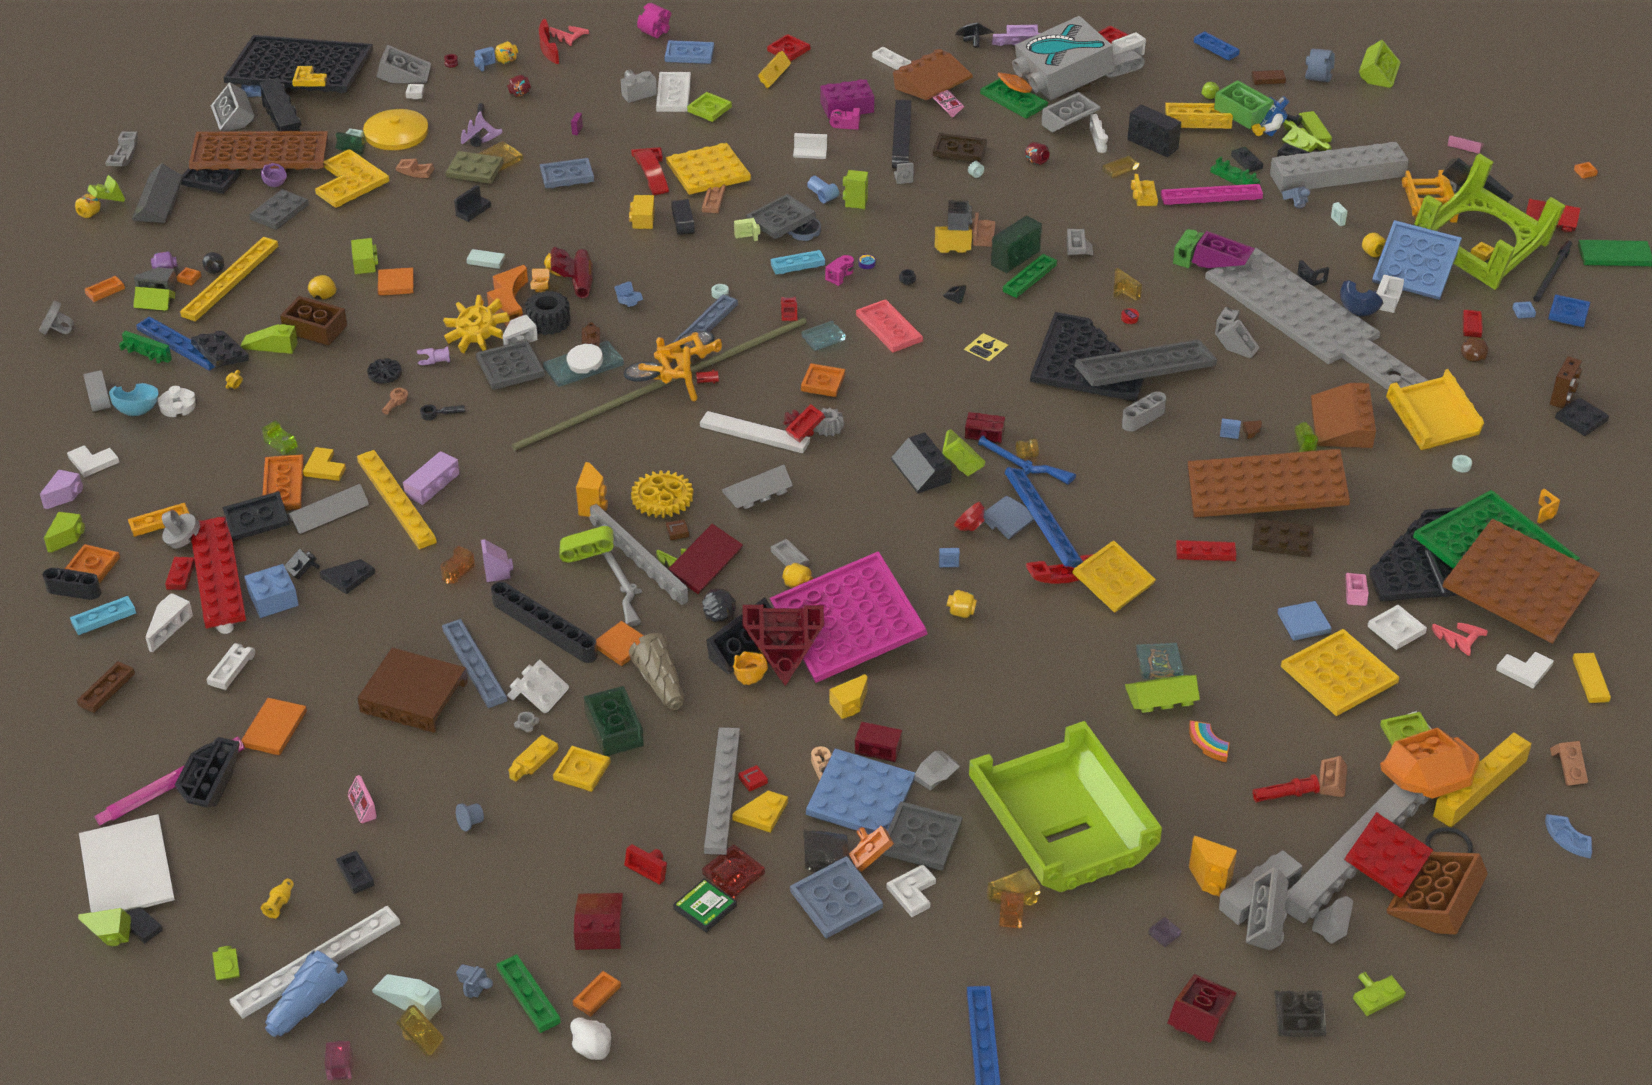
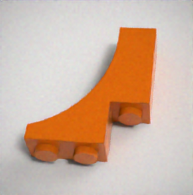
(505, 288)

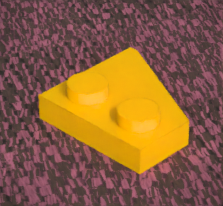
(762, 811)

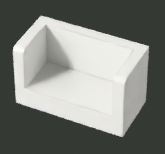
(1129, 42)
(1390, 292)

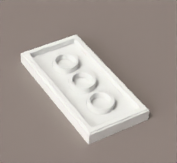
(673, 91)

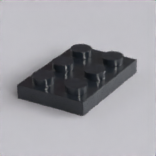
(210, 179)
(219, 348)
(255, 516)

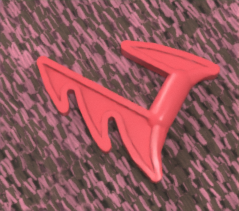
(569, 38)
(1462, 642)

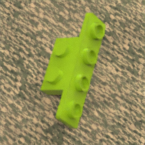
(1302, 139)

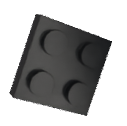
(1582, 416)

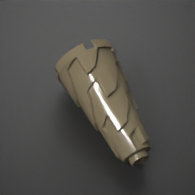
(658, 669)

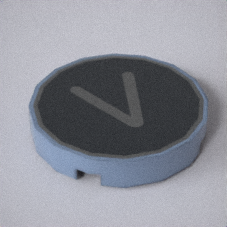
(807, 231)

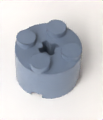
(1320, 65)

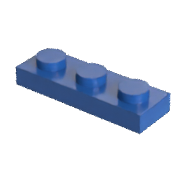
(1216, 45)

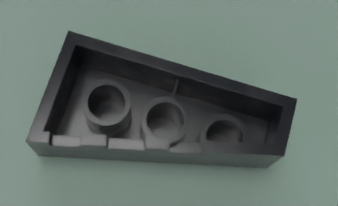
(279, 106)

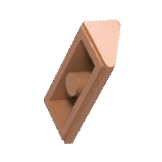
(1333, 777)

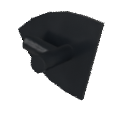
(972, 32)

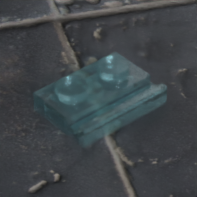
(823, 335)

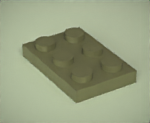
(474, 167)

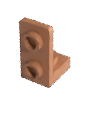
(1572, 762)

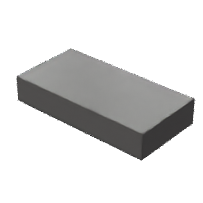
(789, 554)

